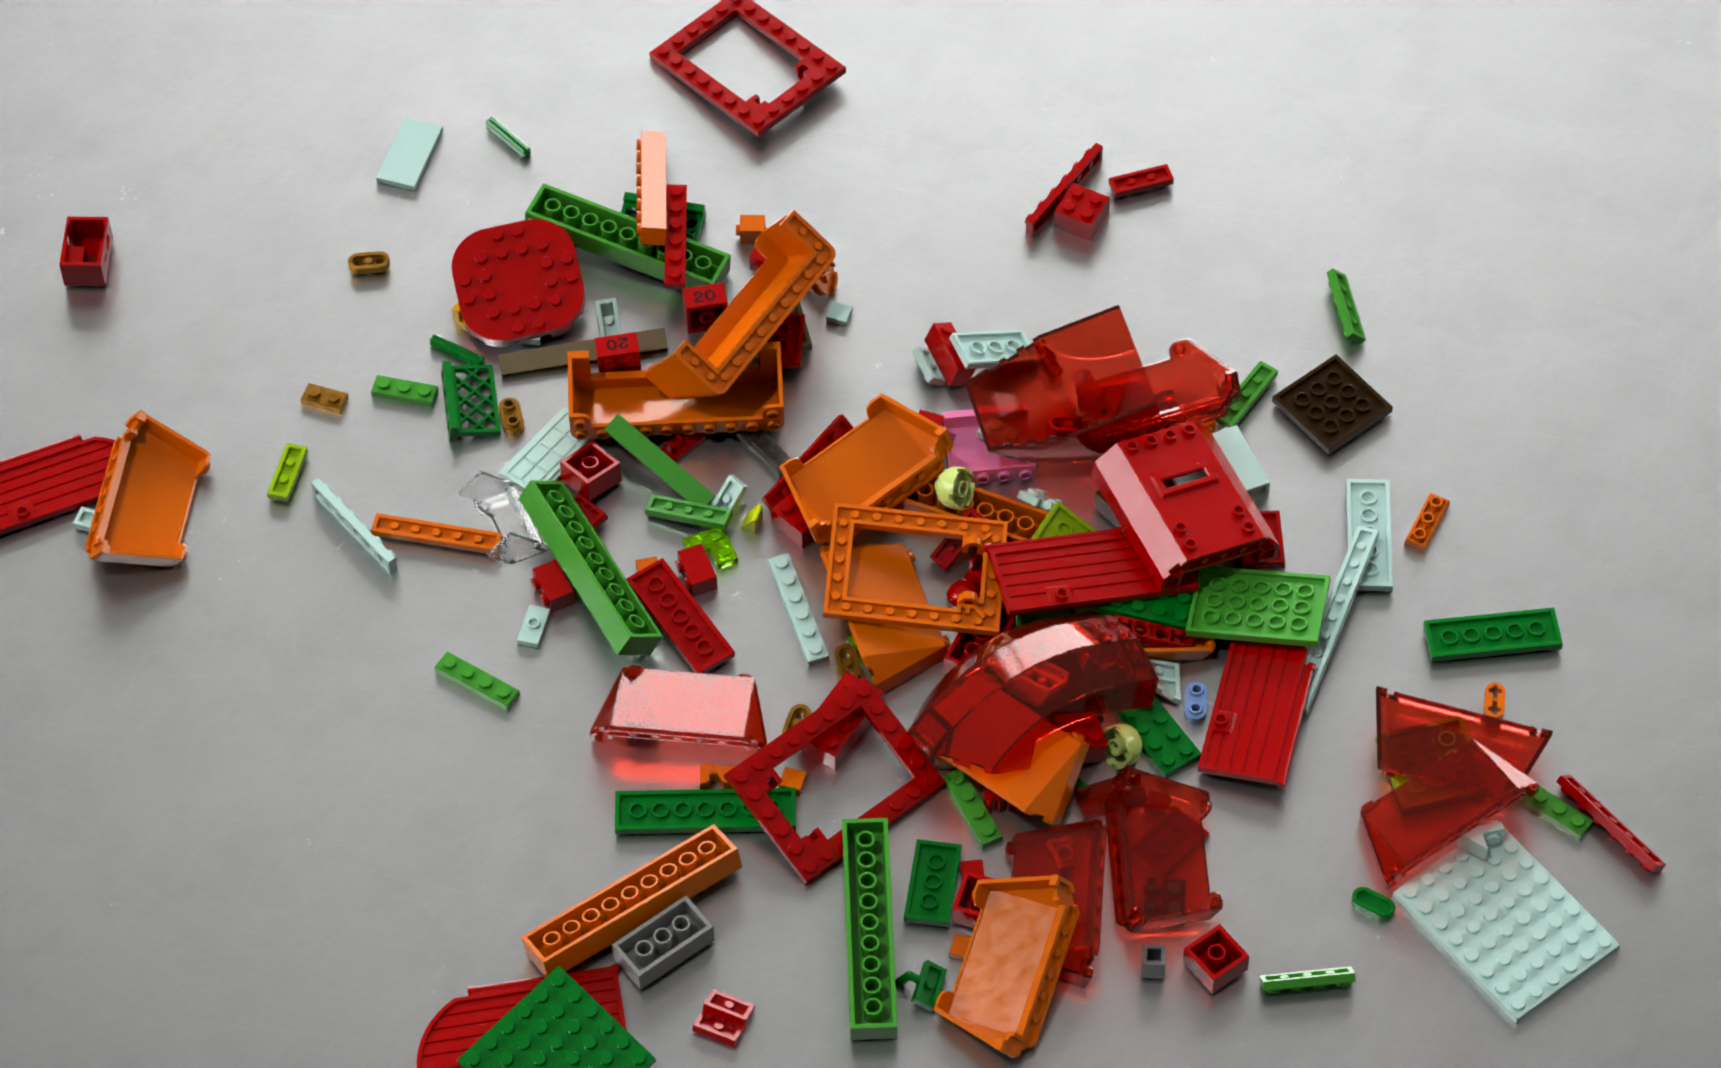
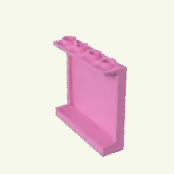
(972, 452)

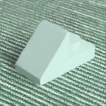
(608, 317)
(731, 494)
(1479, 837)

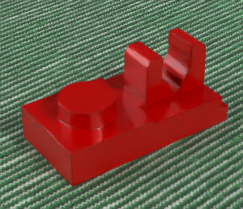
(682, 445)

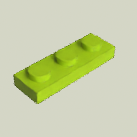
(287, 472)

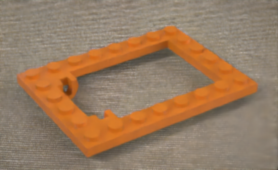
(978, 618)

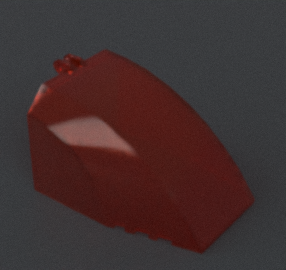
(1035, 383)

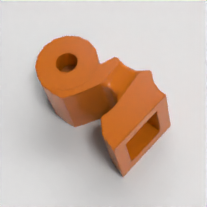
(712, 773)

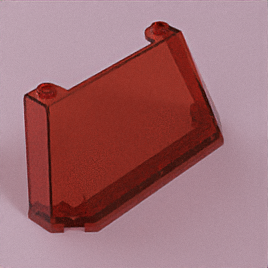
(1185, 388)
(682, 708)
(1421, 732)
(1440, 807)
(1158, 852)
(1077, 855)

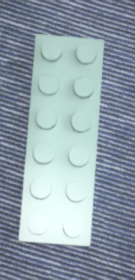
(1370, 507)

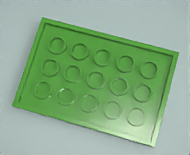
(1258, 606)

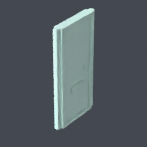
(543, 453)

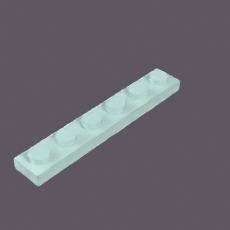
(350, 521)
(798, 609)

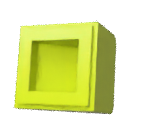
(753, 519)

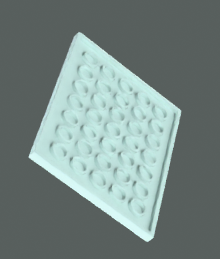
(1507, 924)

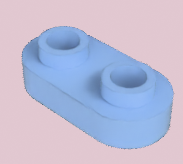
(1195, 700)

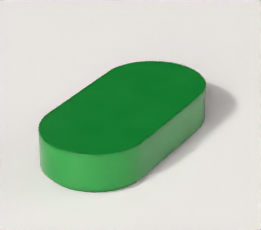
(1373, 903)

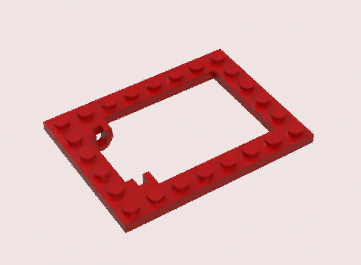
(756, 117)
(814, 852)

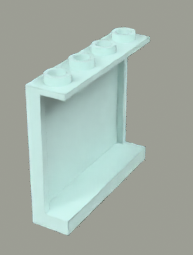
(1242, 461)

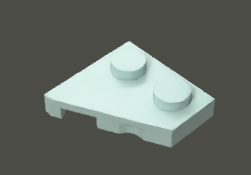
(1169, 680)

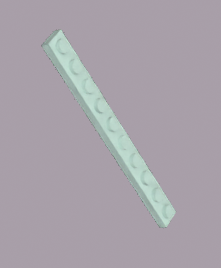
(1339, 604)

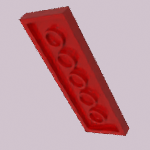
(680, 617)

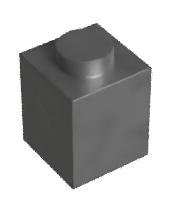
(1153, 961)

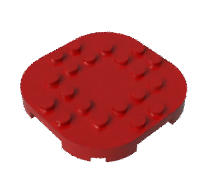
(518, 282)

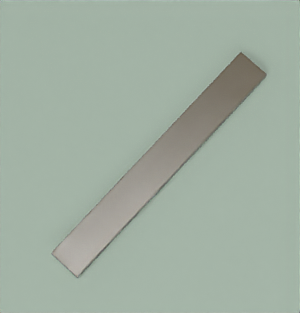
(556, 355)

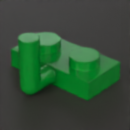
(927, 984)

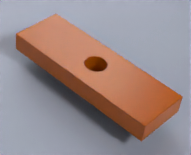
(1427, 522)

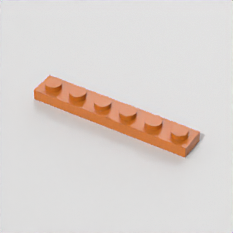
(435, 533)

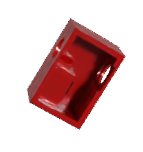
(88, 253)

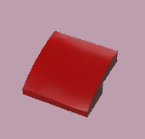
(723, 1018)

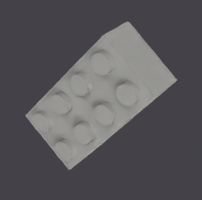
(663, 942)

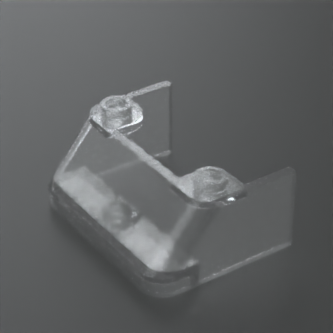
(500, 501)

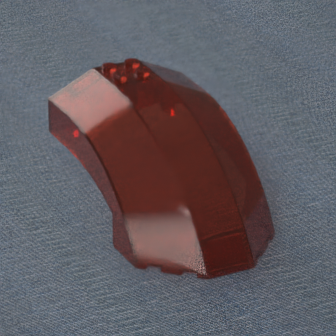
(1031, 685)

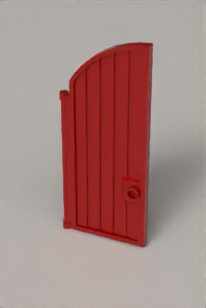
(52, 481)
(1073, 572)
(1257, 712)
(470, 1017)

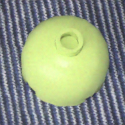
(955, 487)
(1123, 745)

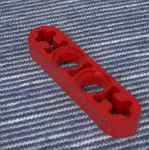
(1151, 628)

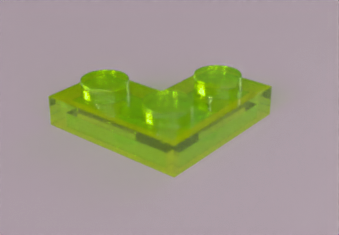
(714, 542)

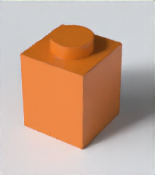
(750, 228)

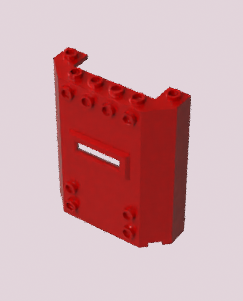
(1186, 523)

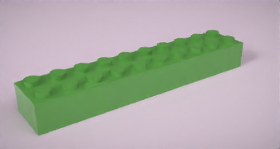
(615, 238)
(590, 568)
(869, 929)

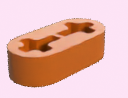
(1489, 702)

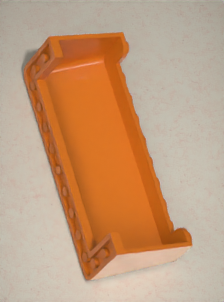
(793, 263)
(748, 405)

